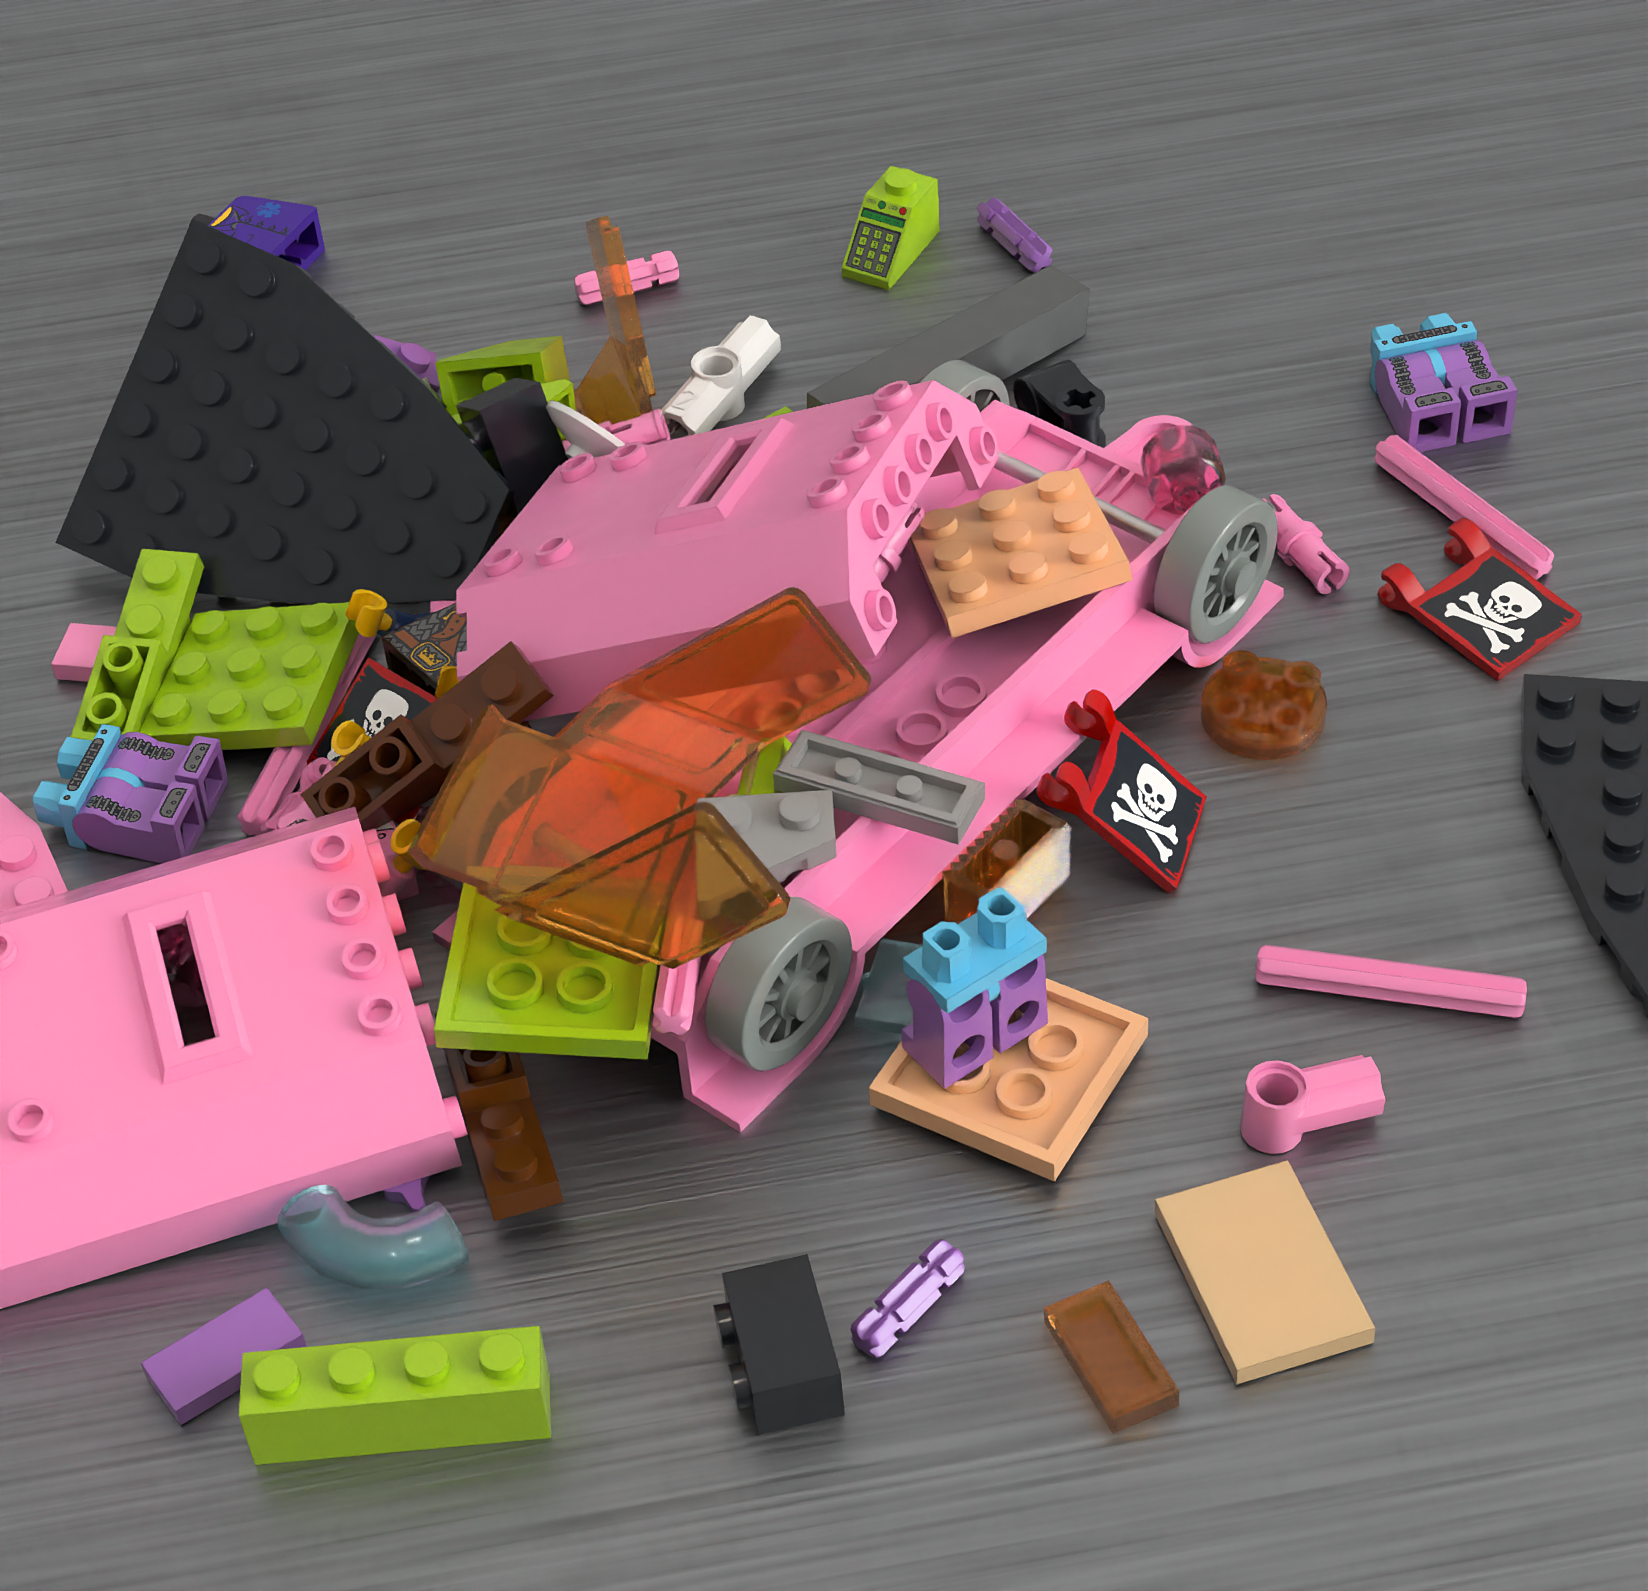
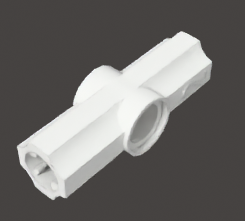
(721, 378)

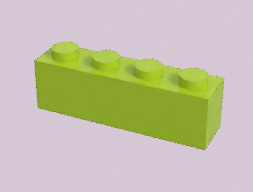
(395, 1395)

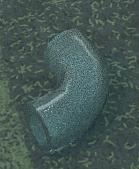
(370, 1250)

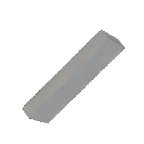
(882, 786)

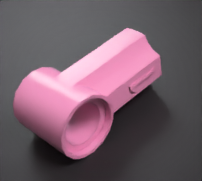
(1289, 1101)

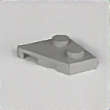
(783, 828)

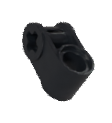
(1064, 399)

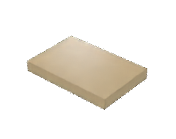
(1263, 1272)

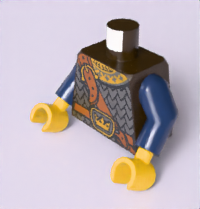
(415, 646)

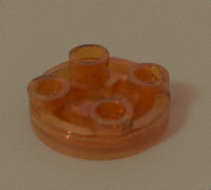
(1264, 706)

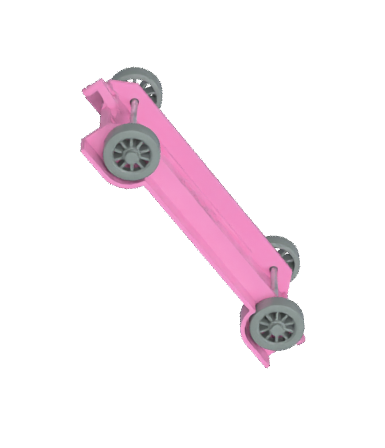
(973, 708)

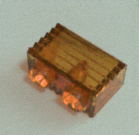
(1020, 853)

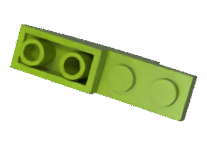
(144, 644)

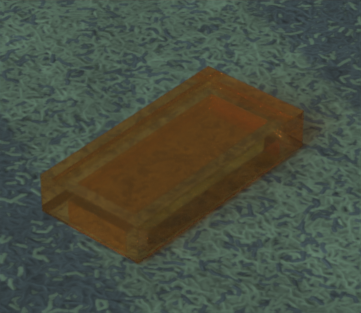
(1111, 1357)

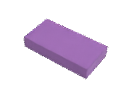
(208, 1361)

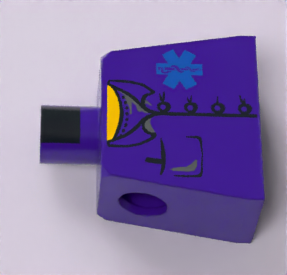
(273, 226)

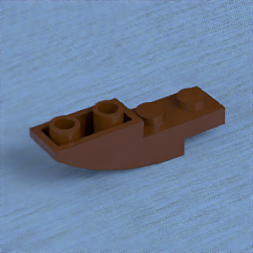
(412, 758)
(503, 1131)

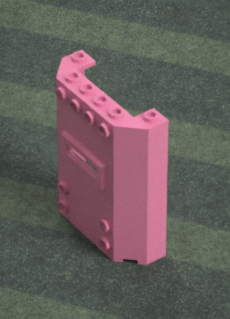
(690, 531)
(155, 1147)

